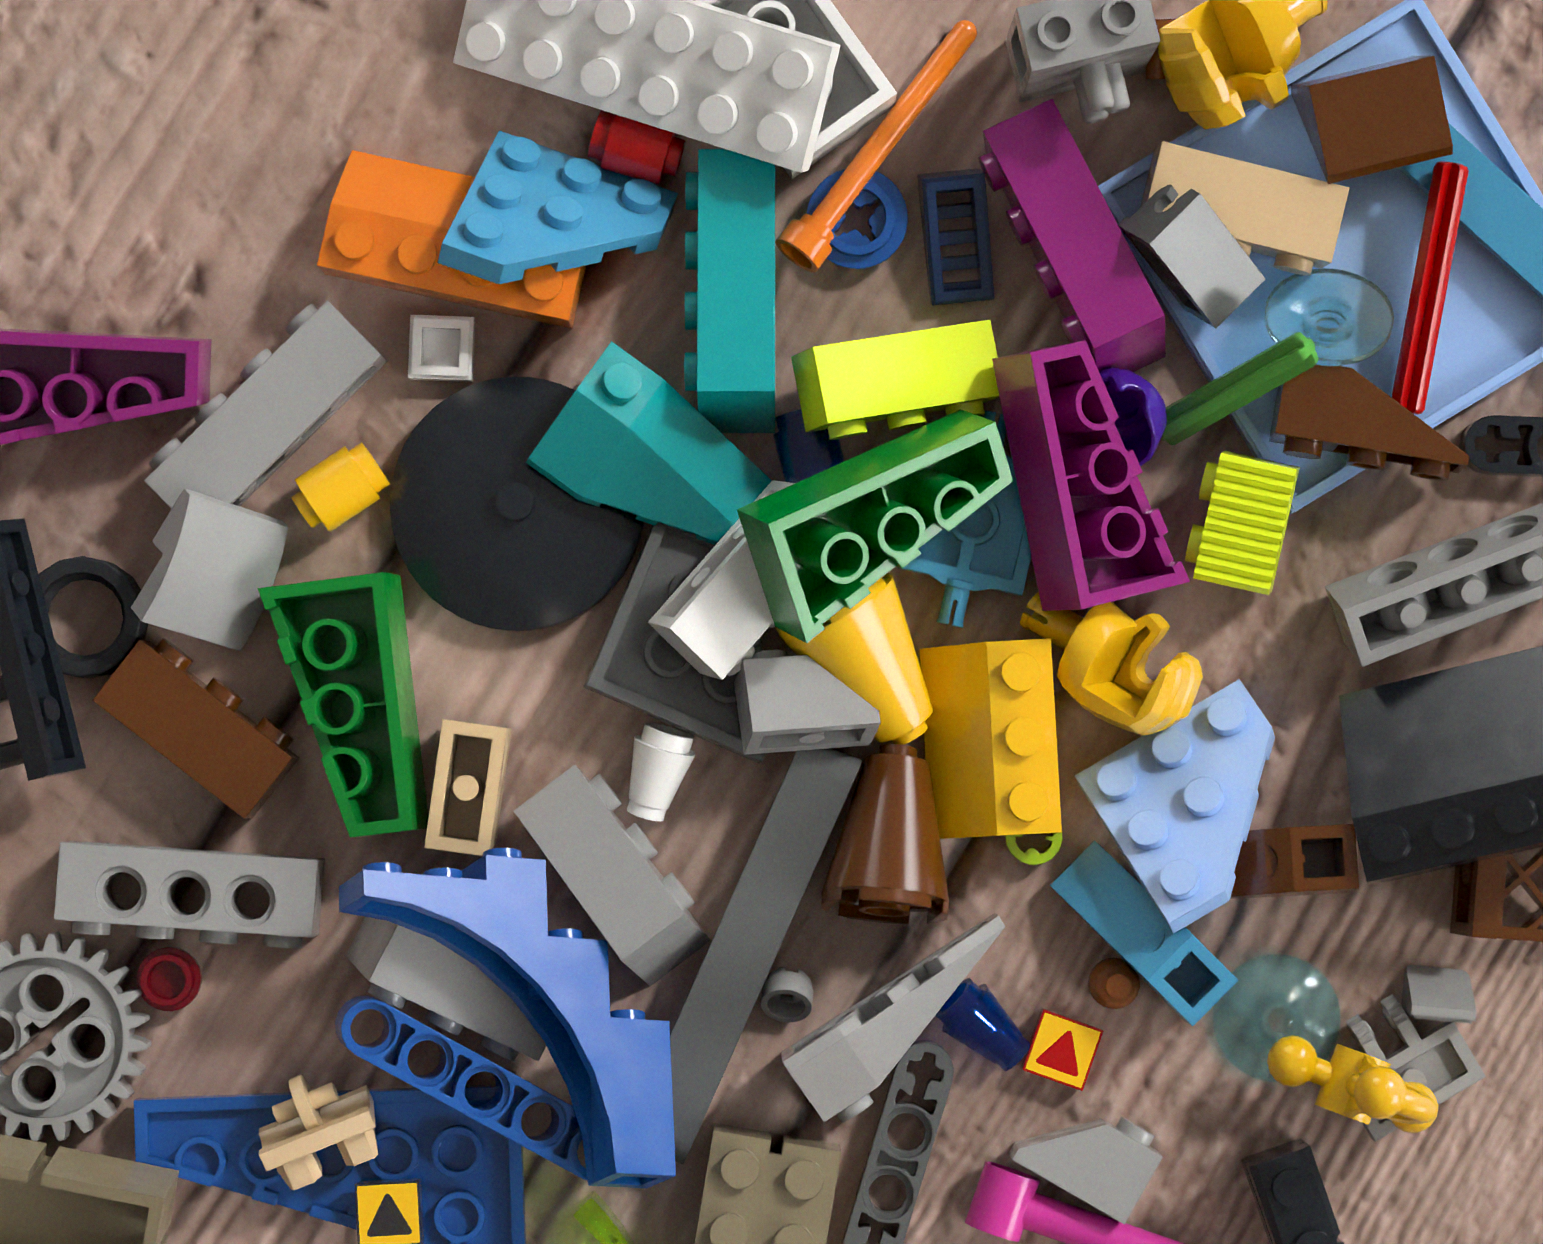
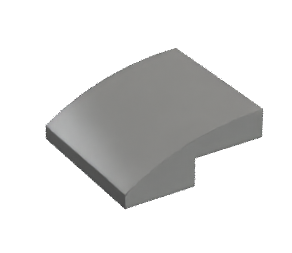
(211, 570)

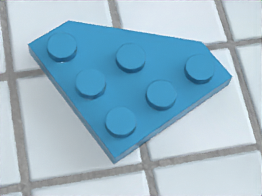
(548, 209)

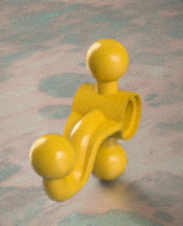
(1354, 1084)

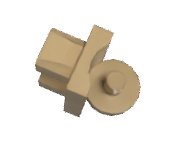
(314, 1122)

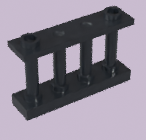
(31, 667)

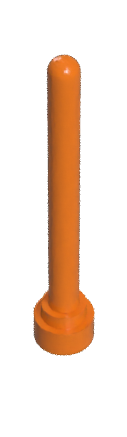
(809, 239)

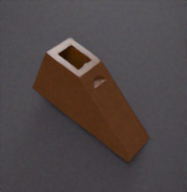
(1351, 416)
(1297, 862)

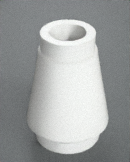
(657, 769)

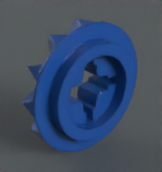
(886, 224)

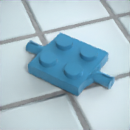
(980, 552)

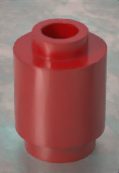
(635, 148)

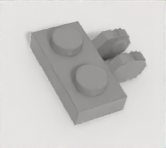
(1434, 1059)

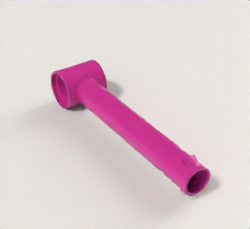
(1009, 1203)

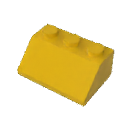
(992, 738)

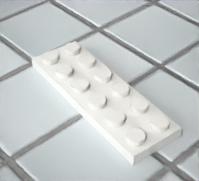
(663, 66)

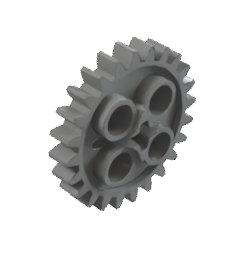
(81, 1079)

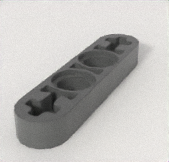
(903, 1163)

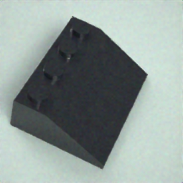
(1447, 766)

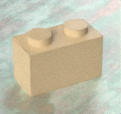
(467, 787)

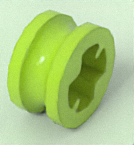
(1031, 855)

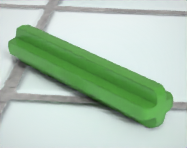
(1239, 387)

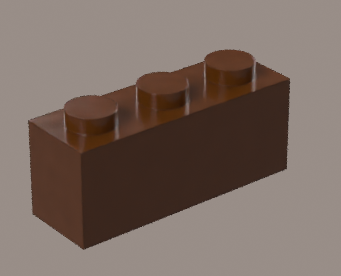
(198, 726)

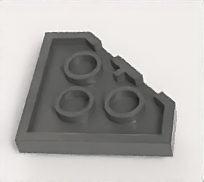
(644, 669)

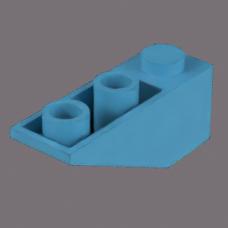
(1131, 924)

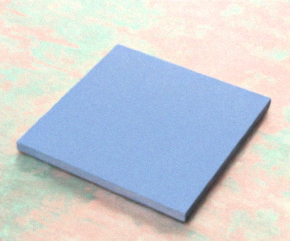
(1489, 315)

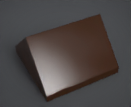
(1375, 117)

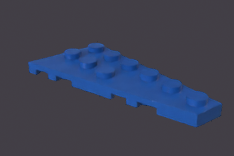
(466, 1170)

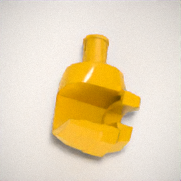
(1232, 55)
(1107, 665)

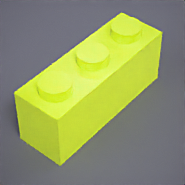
(896, 378)

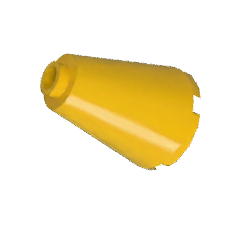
(875, 658)

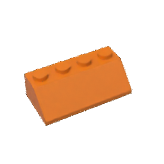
(390, 231)

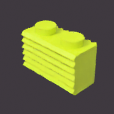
(1243, 521)

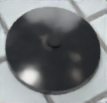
(492, 530)

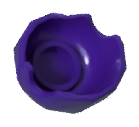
(1139, 411)

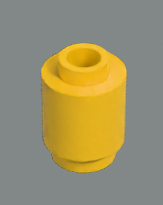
(339, 487)

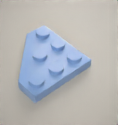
(1186, 801)

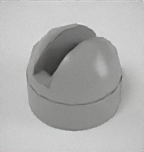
(784, 1007)

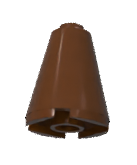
(889, 844)

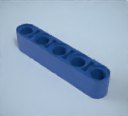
(450, 1076)

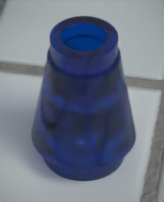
(983, 1025)

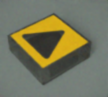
(389, 1211)

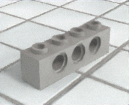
(1441, 587)
(90, 868)

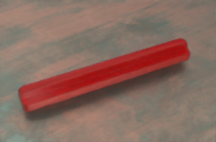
(1429, 285)

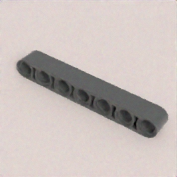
(753, 931)

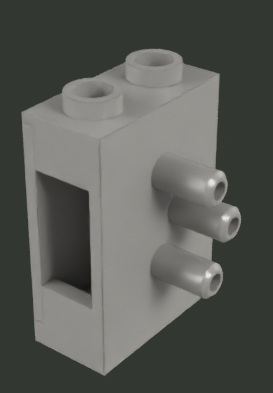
(1082, 48)

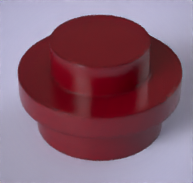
(169, 979)

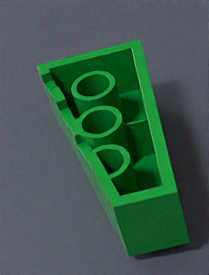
(857, 521)
(357, 694)

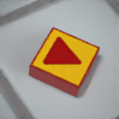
(1062, 1049)

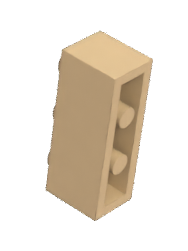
(1259, 205)

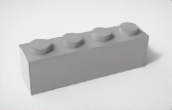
(271, 413)

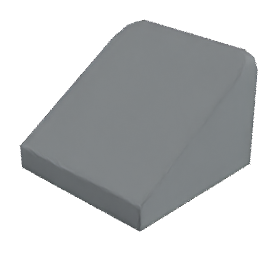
(1438, 994)

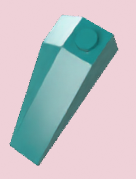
(646, 452)

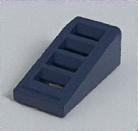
(947, 182)

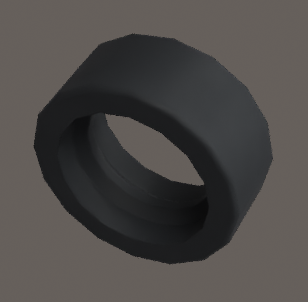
(126, 591)

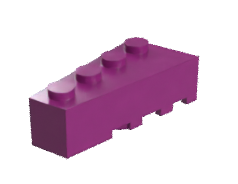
(1073, 239)
(92, 379)
(1078, 483)

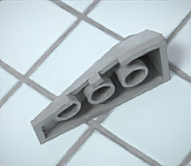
(865, 1042)

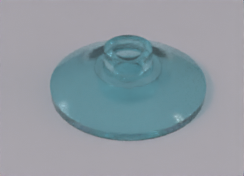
(1336, 309)
(1269, 984)

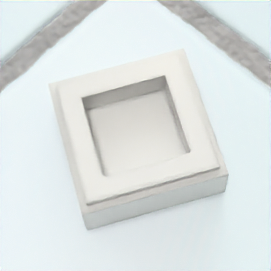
(441, 348)

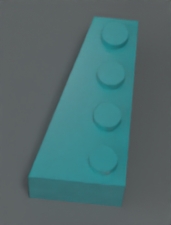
(734, 291)

